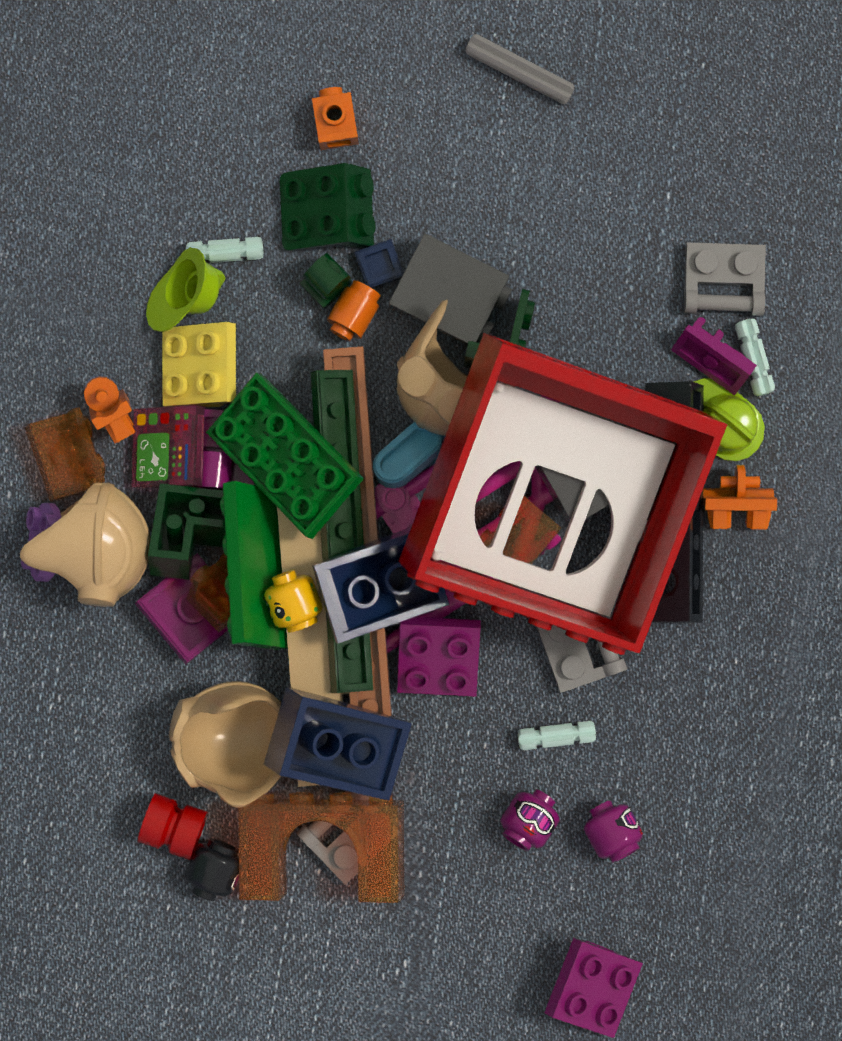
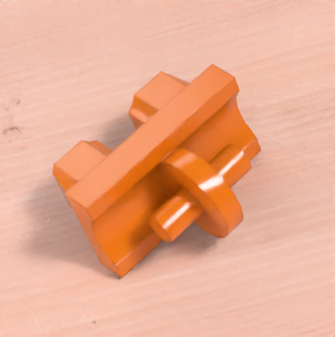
(109, 408)
(739, 494)

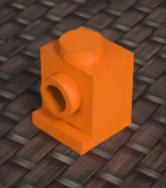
(338, 132)

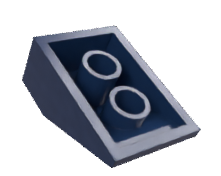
(372, 589)
(336, 744)

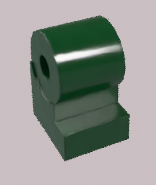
(325, 280)

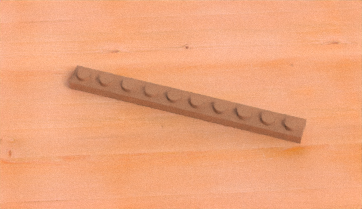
(354, 359)

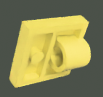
(199, 365)

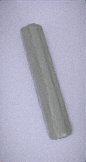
(519, 69)

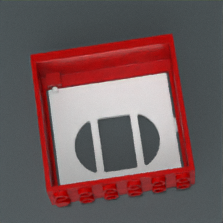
(509, 425)

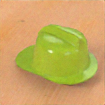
(185, 289)
(744, 421)

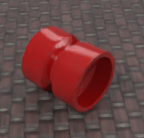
(172, 826)

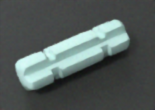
(230, 249)
(754, 350)
(556, 735)

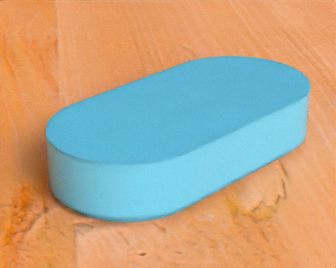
(406, 456)

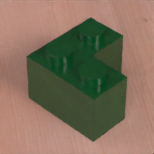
(181, 520)

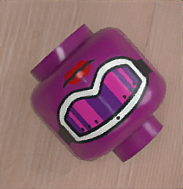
(529, 820)
(613, 831)

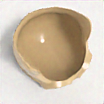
(428, 380)
(95, 546)
(224, 740)

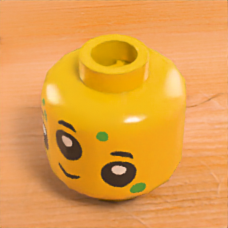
(293, 601)

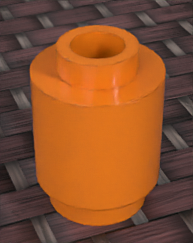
(353, 311)

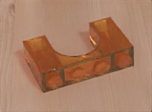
(371, 824)

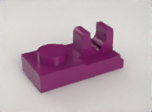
(713, 357)

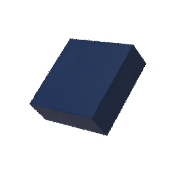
(379, 264)

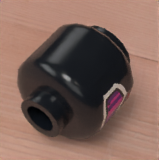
(213, 869)

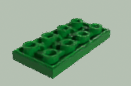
(284, 455)
(252, 561)

